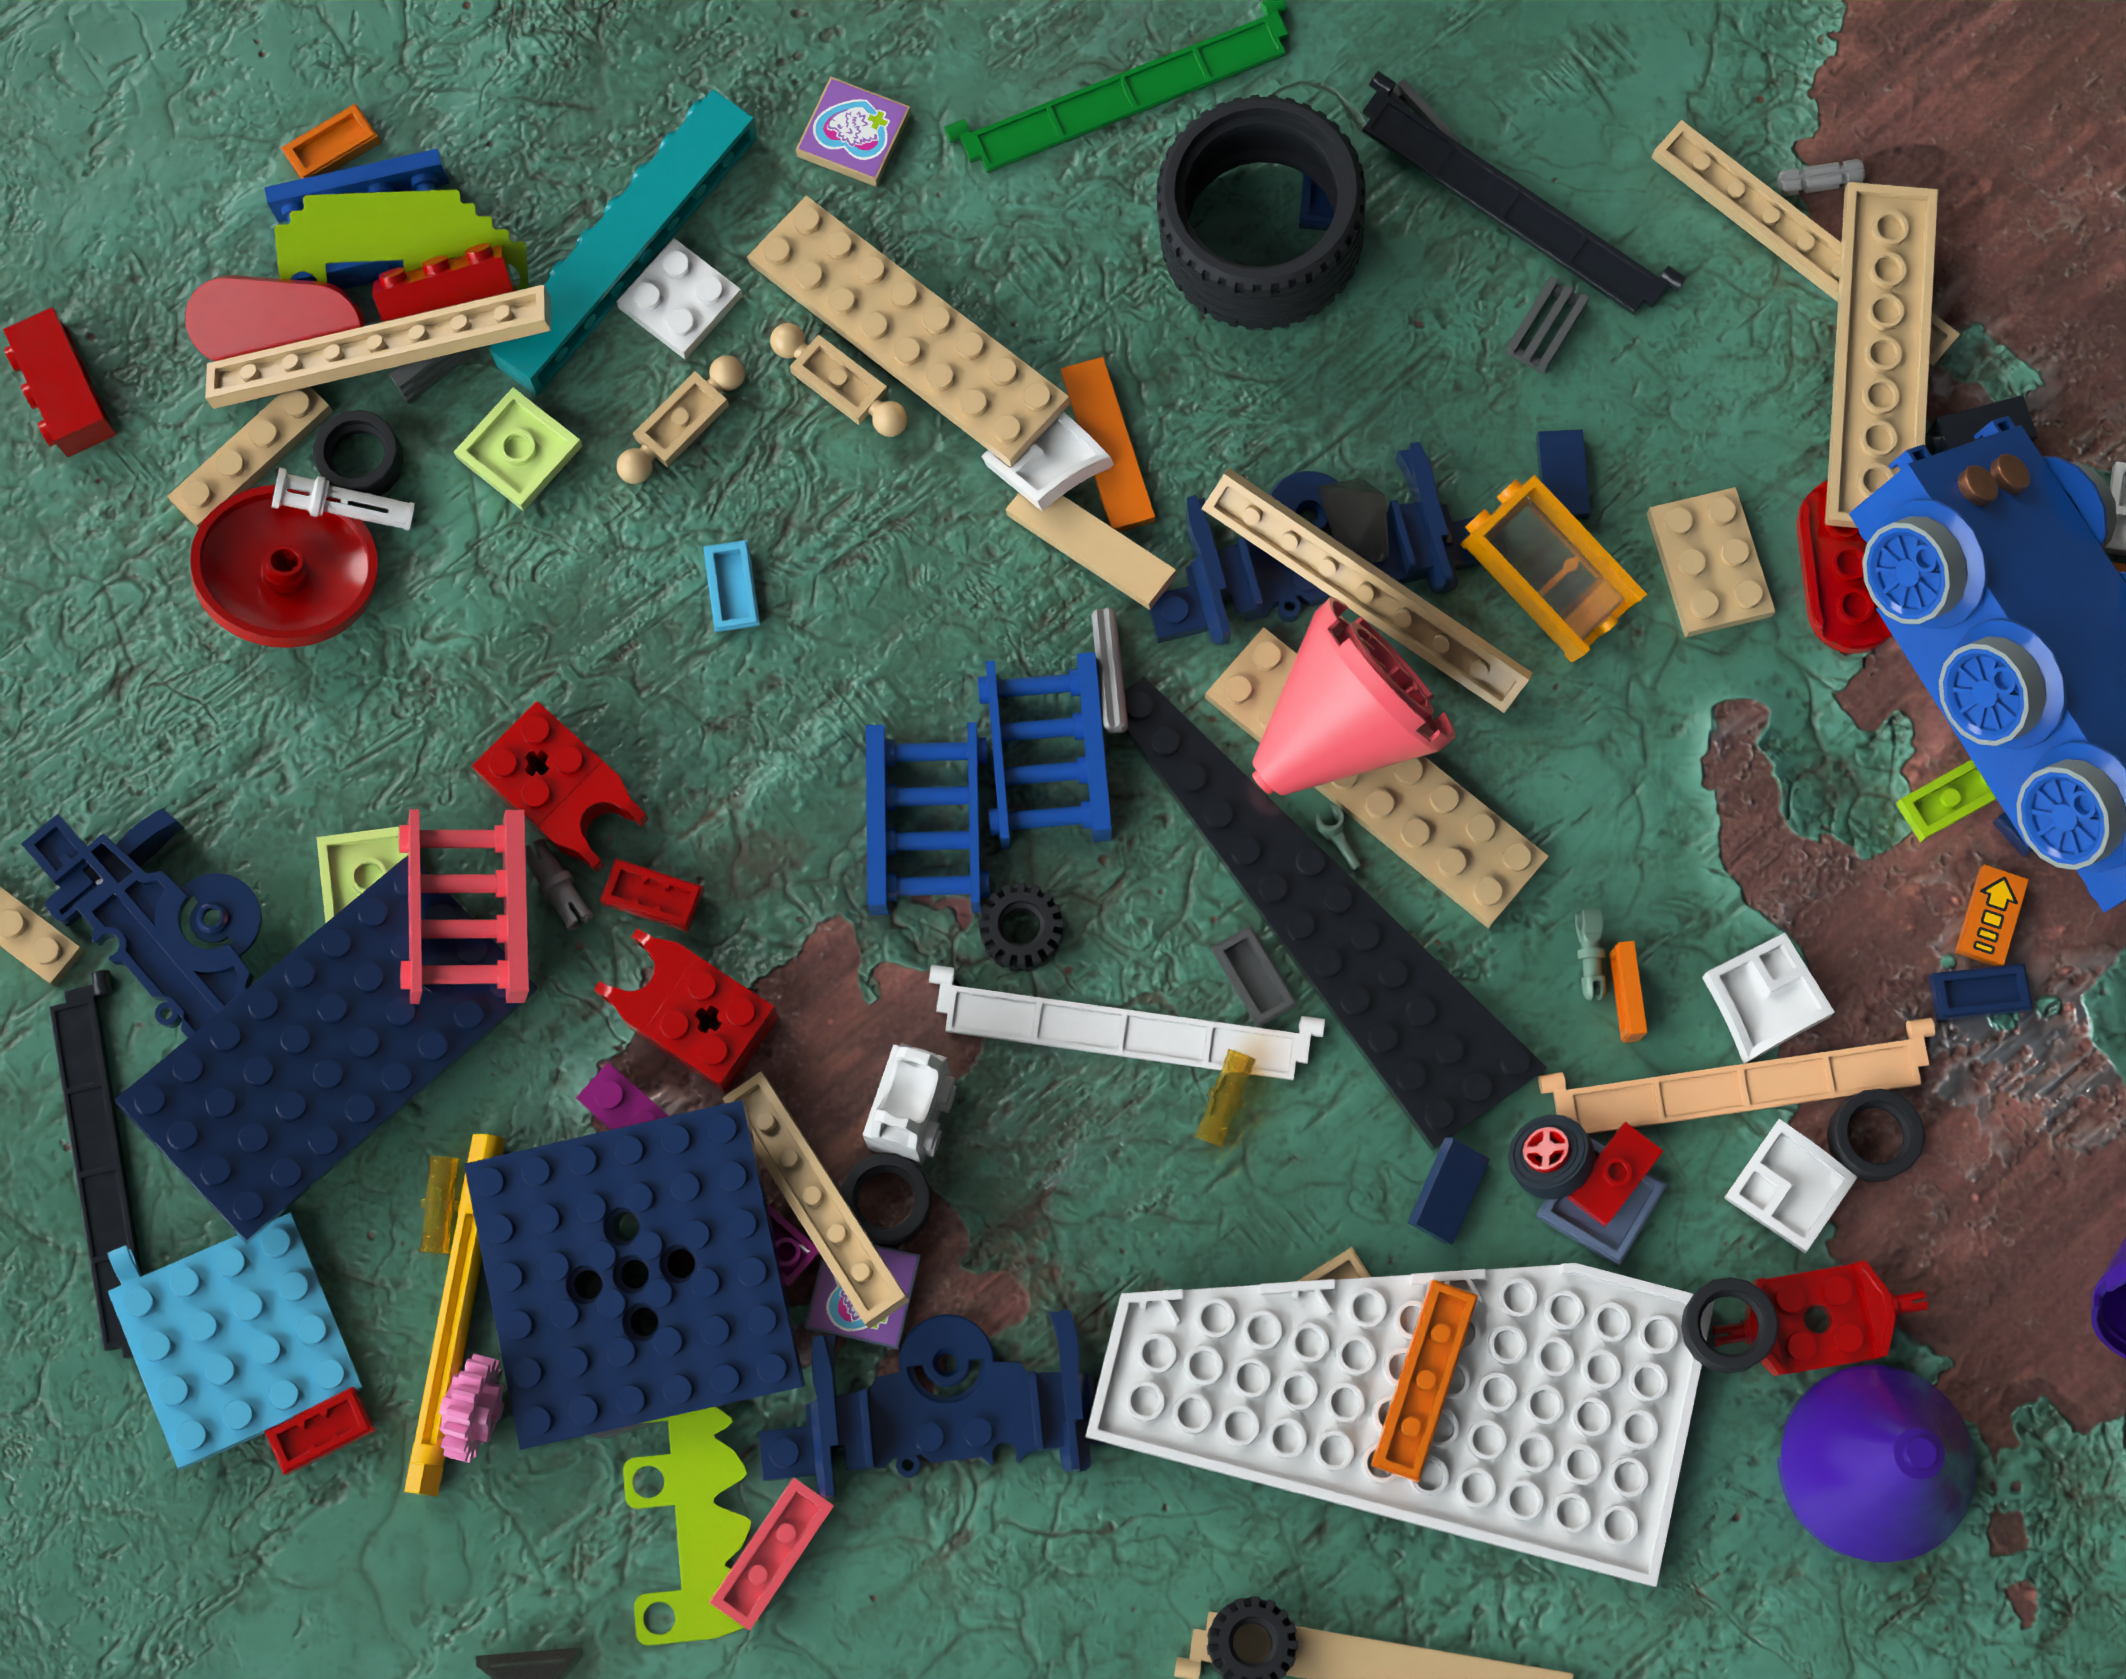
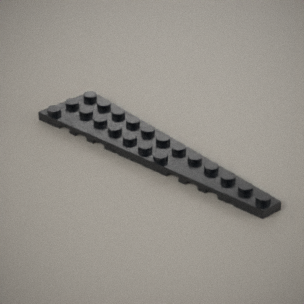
(1392, 998)

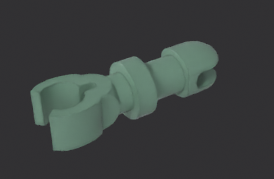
(1589, 933)

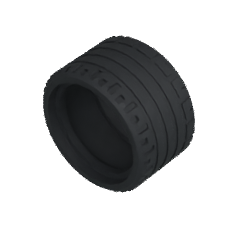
(1246, 134)

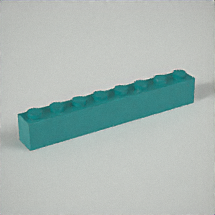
(630, 236)

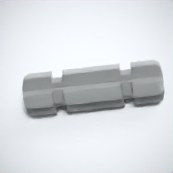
(1820, 177)

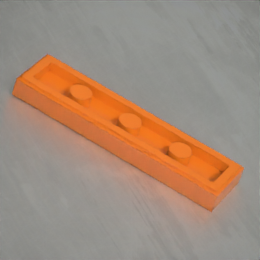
(1099, 415)
(1424, 1381)

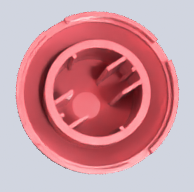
(1346, 709)

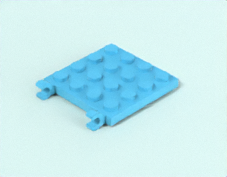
(232, 1339)

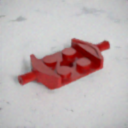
(1858, 1314)

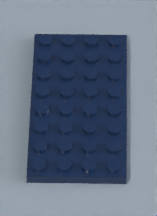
(315, 1056)

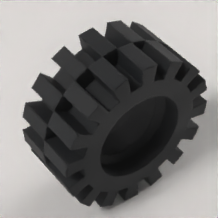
(1011, 901)
(1259, 1612)

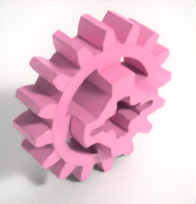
(471, 1408)

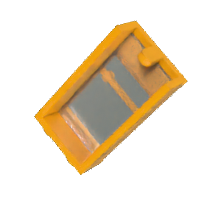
(1552, 566)

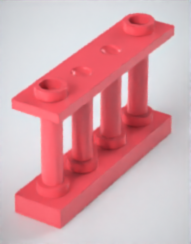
(506, 884)

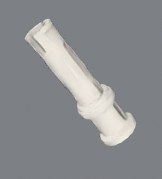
(398, 512)

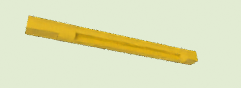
(451, 1333)

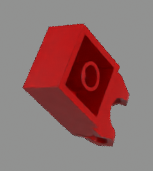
(567, 795)
(680, 999)

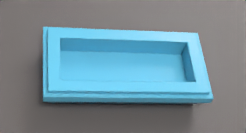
(731, 586)

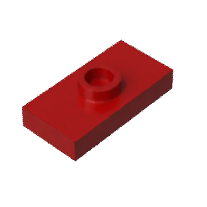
(652, 895)
(1616, 1174)
(320, 1431)

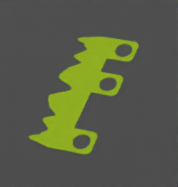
(705, 1532)

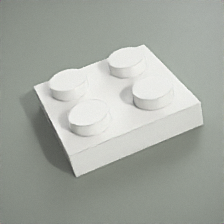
(679, 298)

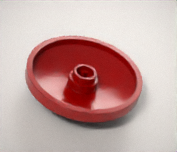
(281, 571)

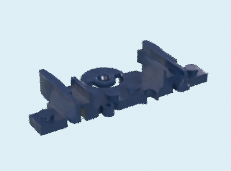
(1419, 539)
(146, 912)
(907, 1421)

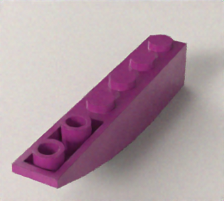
(622, 1104)

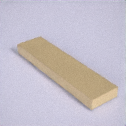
(1096, 547)

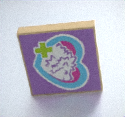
(853, 131)

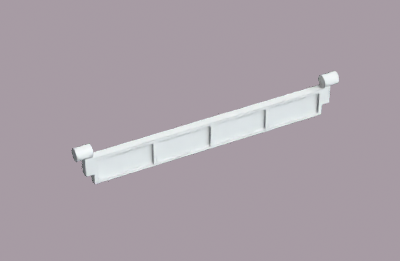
(1118, 1030)

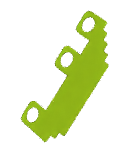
(387, 228)

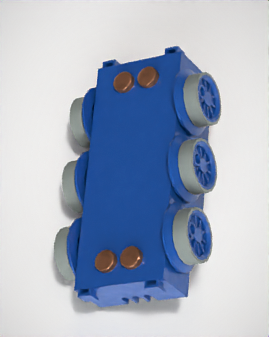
(2017, 631)

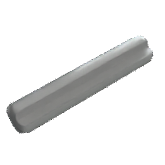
(1109, 671)

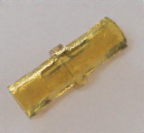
(1225, 1098)
(439, 1205)

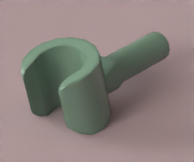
(1336, 834)

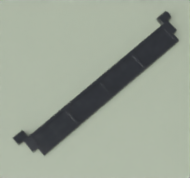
(1511, 203)
(95, 1143)

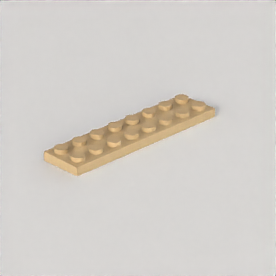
(909, 331)
(1880, 339)
(1404, 805)

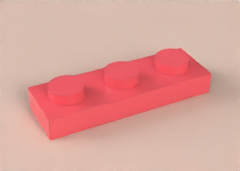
(771, 1554)

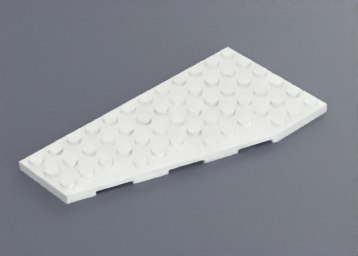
(1548, 1442)

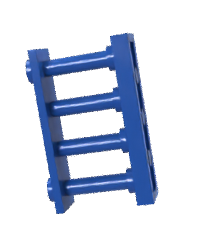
(405, 173)
(1083, 726)
(886, 842)

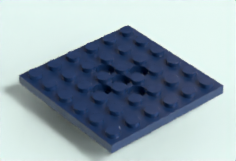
(557, 1215)

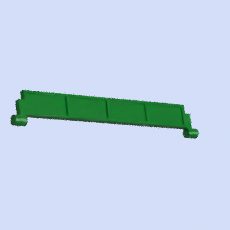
(1126, 93)

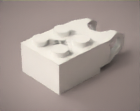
(909, 1104)

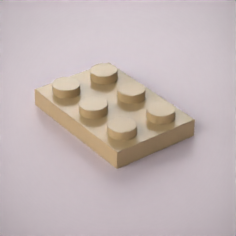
(1710, 562)

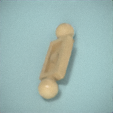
(839, 379)
(680, 419)

